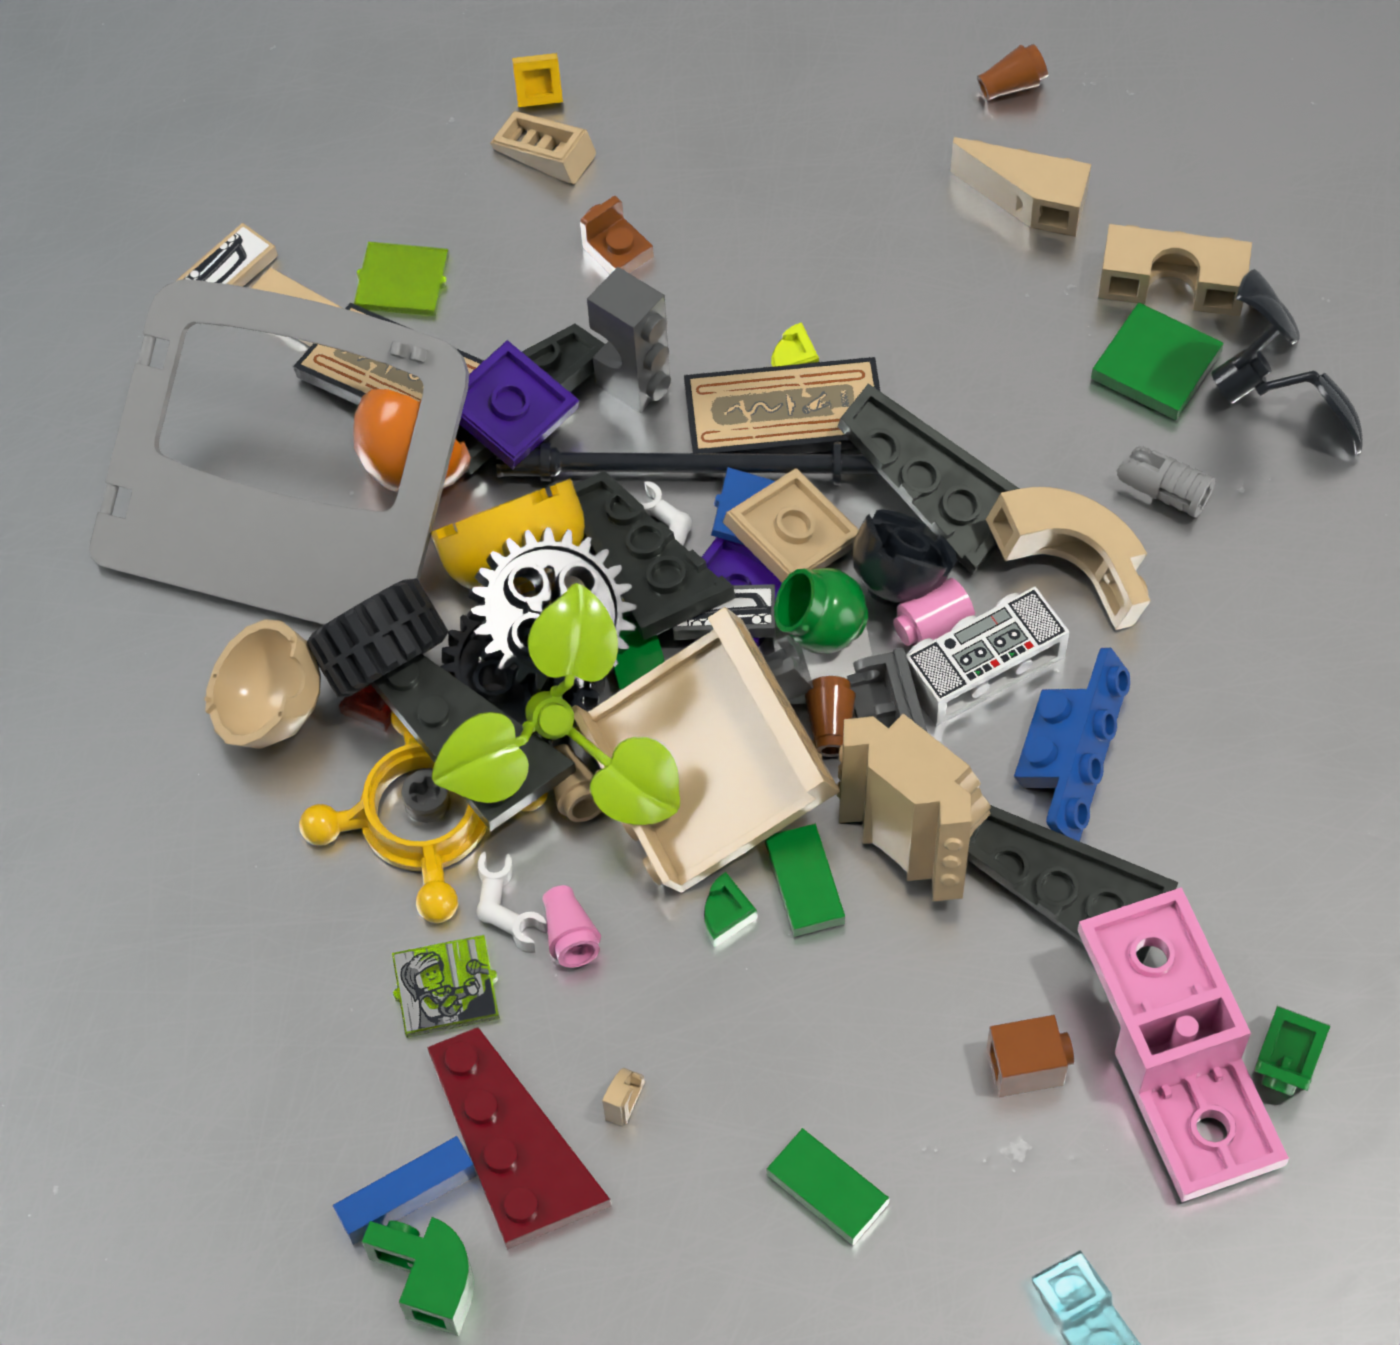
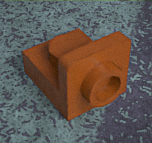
(613, 239)

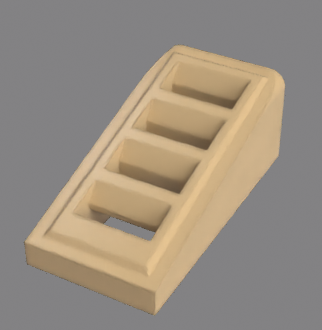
(565, 163)

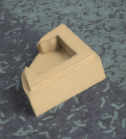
(622, 1096)

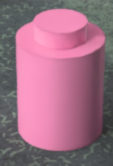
(933, 613)

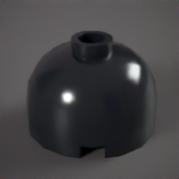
(899, 559)

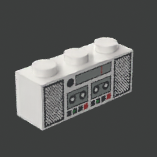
(986, 654)

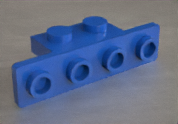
(1071, 742)

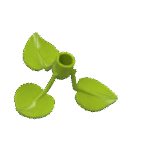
(565, 640)

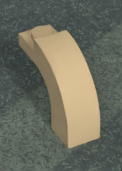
(1080, 531)

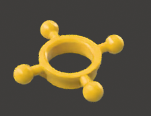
(436, 898)

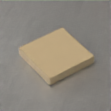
(792, 526)

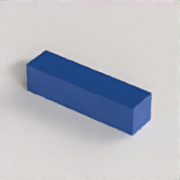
(406, 1189)

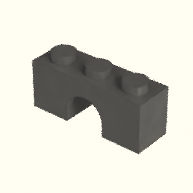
(636, 356)

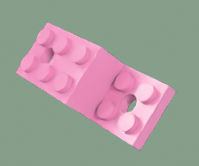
(1182, 1044)

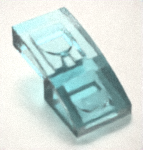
(1081, 1304)

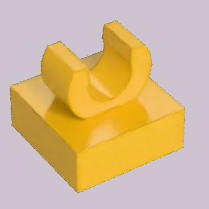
(537, 80)

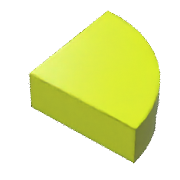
(794, 348)

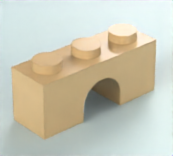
(1208, 264)

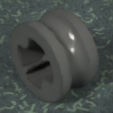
(432, 809)

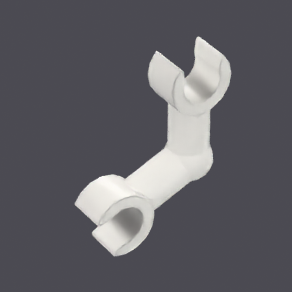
(676, 520)
(492, 912)

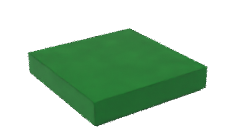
(1157, 360)

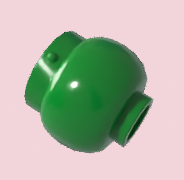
(821, 609)

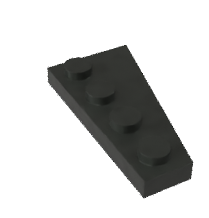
(664, 576)

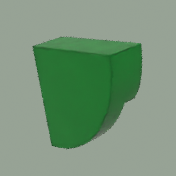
(726, 910)

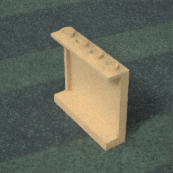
(735, 747)

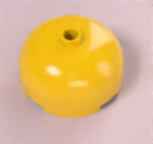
(486, 531)

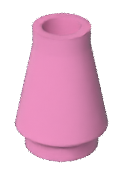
(570, 930)

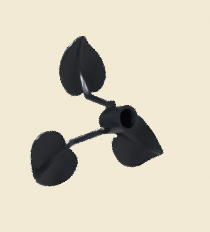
(1249, 367)

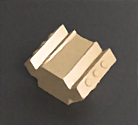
(912, 799)

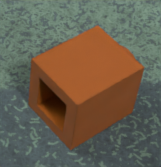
(1029, 1055)

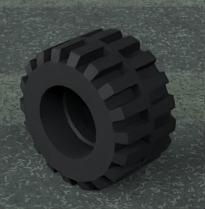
(377, 637)

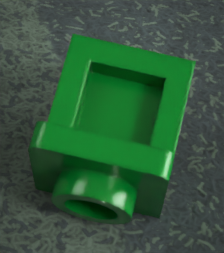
(1291, 1051)

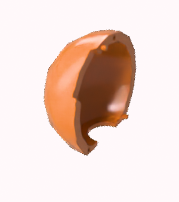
(384, 434)

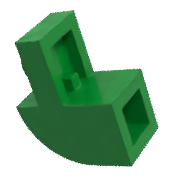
(439, 1269)

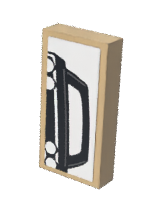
(234, 259)

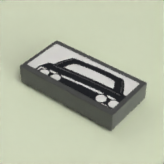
(752, 604)

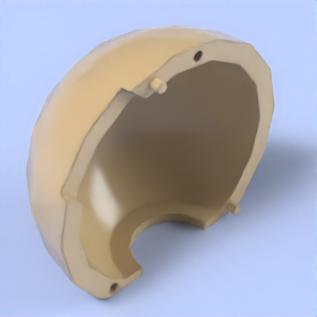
(263, 686)

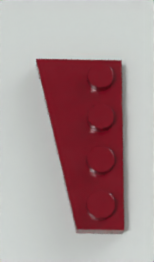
(517, 1152)

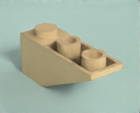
(1031, 186)

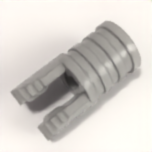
(1167, 480)

